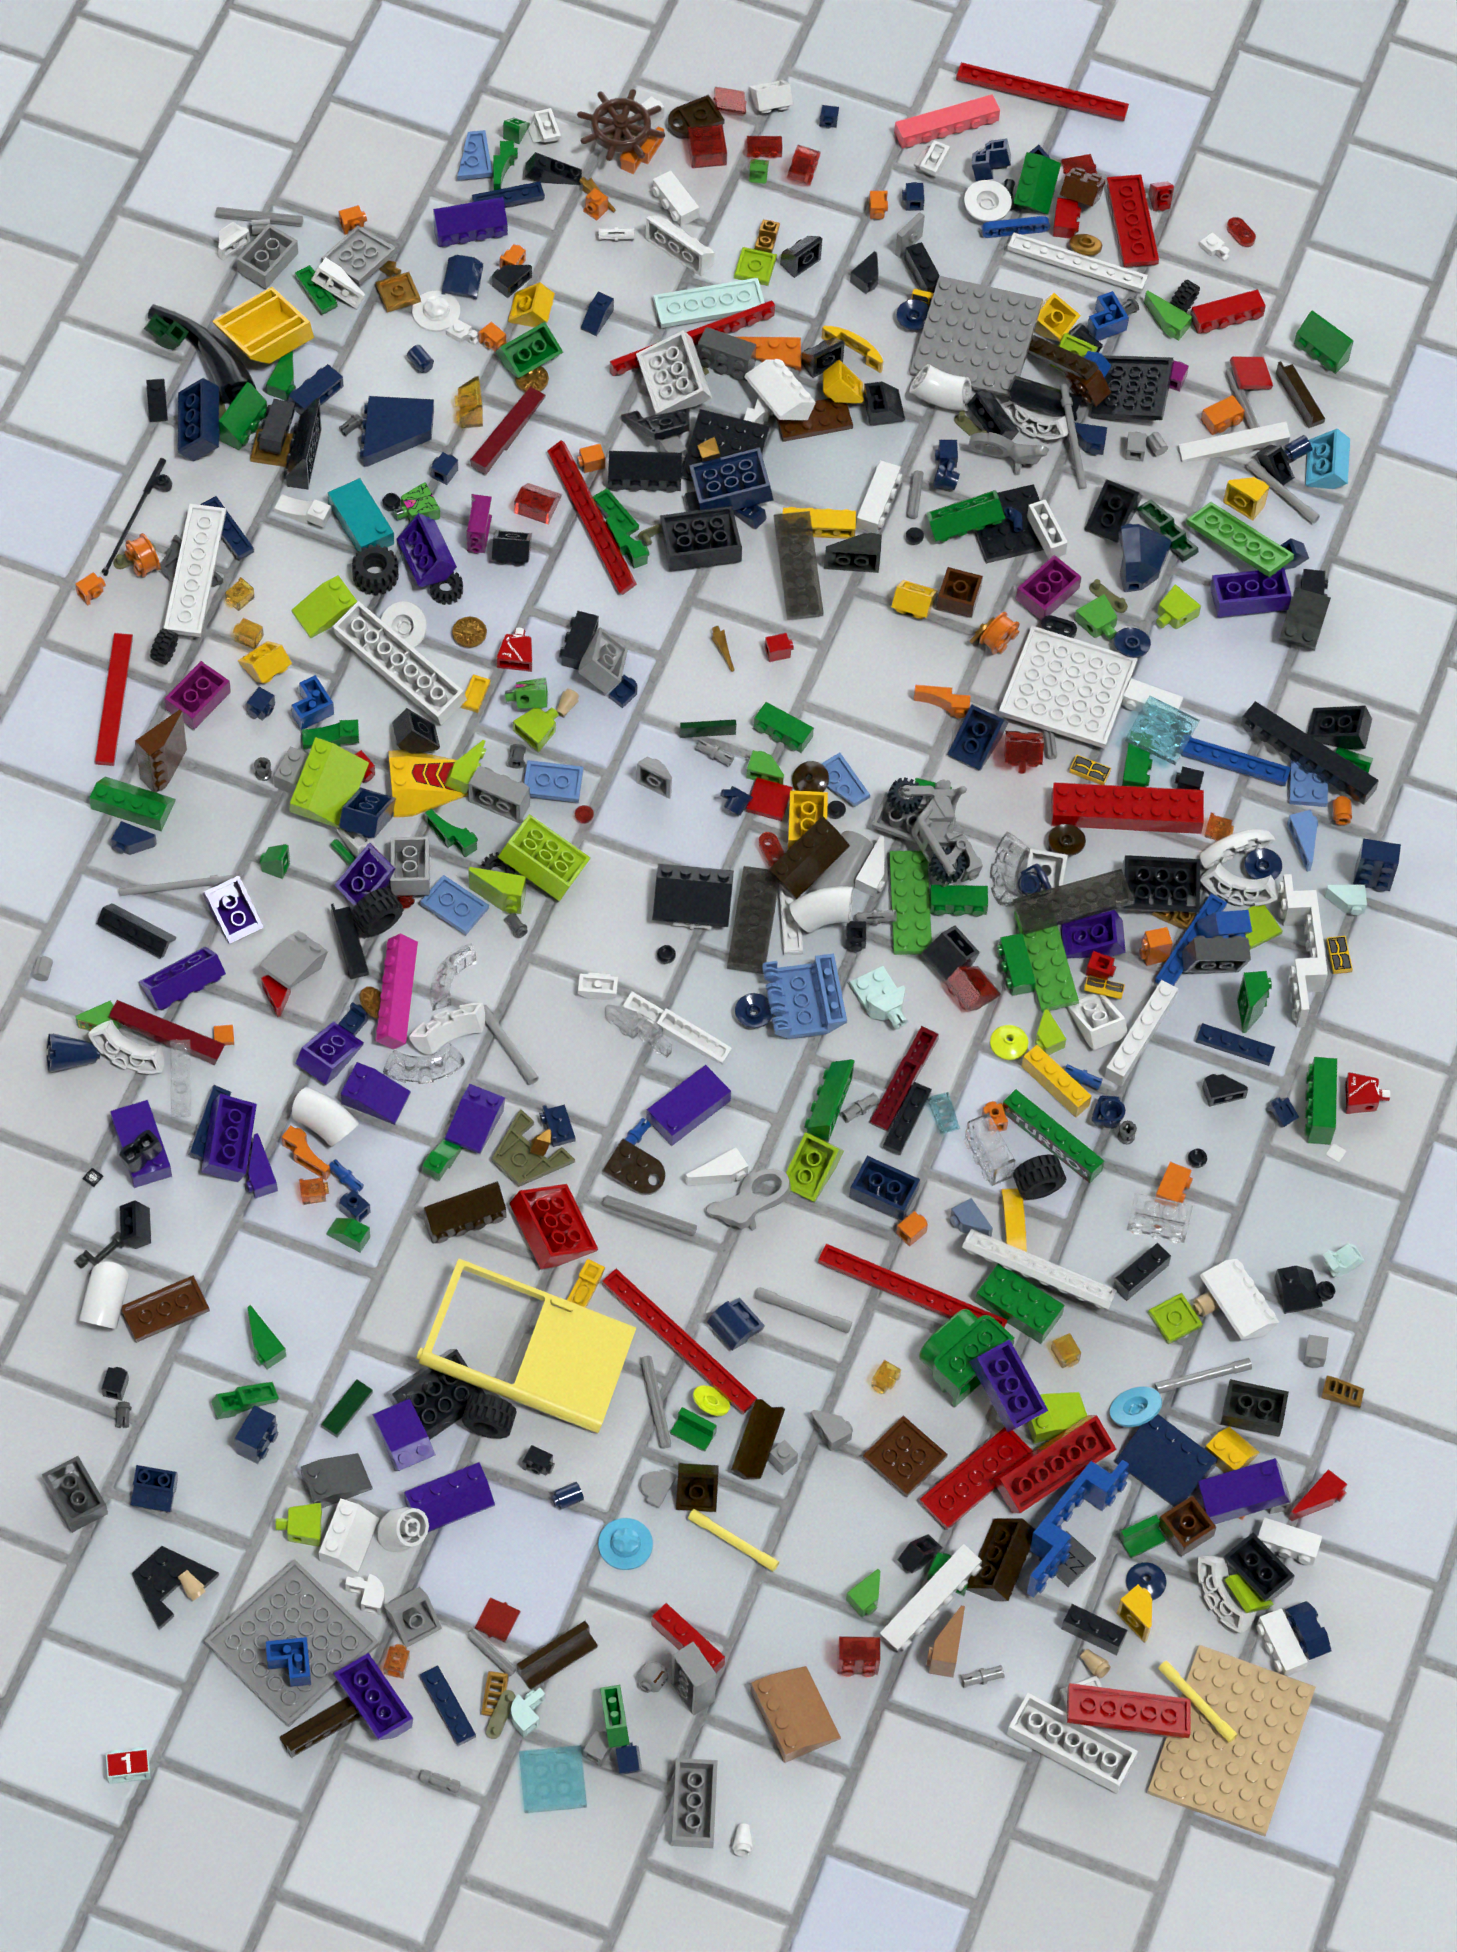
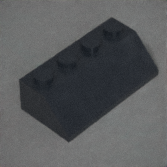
(644, 471)

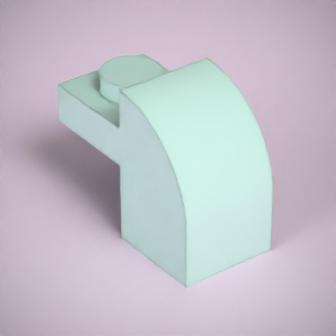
(1343, 1260)
(522, 1711)

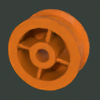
(142, 555)
(1000, 633)

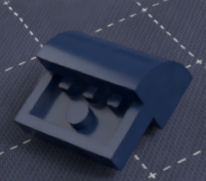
(735, 1323)
(154, 1488)

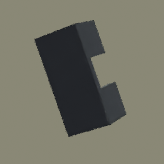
(692, 501)

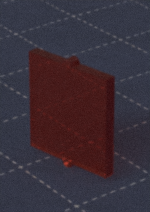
(730, 100)
(1083, 161)
(497, 1619)

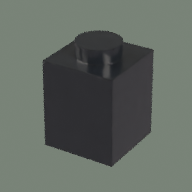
(1189, 779)
(115, 1383)

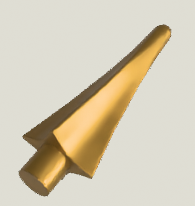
(589, 185)
(390, 268)
(719, 639)

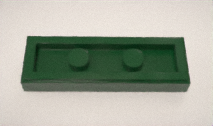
(707, 728)
(347, 1408)

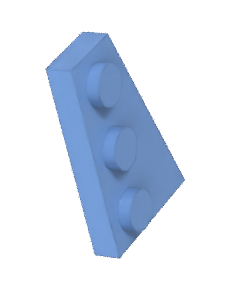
(476, 157)

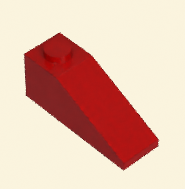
(1321, 1495)

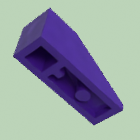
(260, 1173)

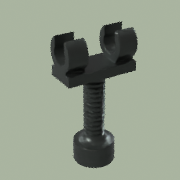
(84, 1258)

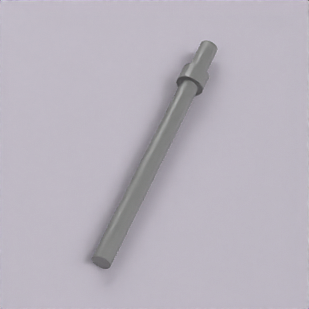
(1067, 403)
(214, 880)

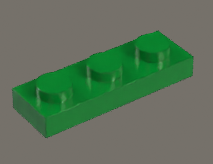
(321, 297)
(612, 507)

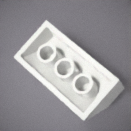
(679, 244)
(781, 390)
(1240, 1299)

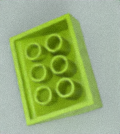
(327, 782)
(544, 857)

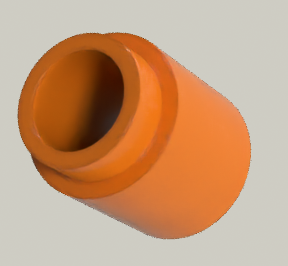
(1342, 810)

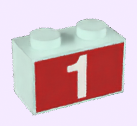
(128, 1765)

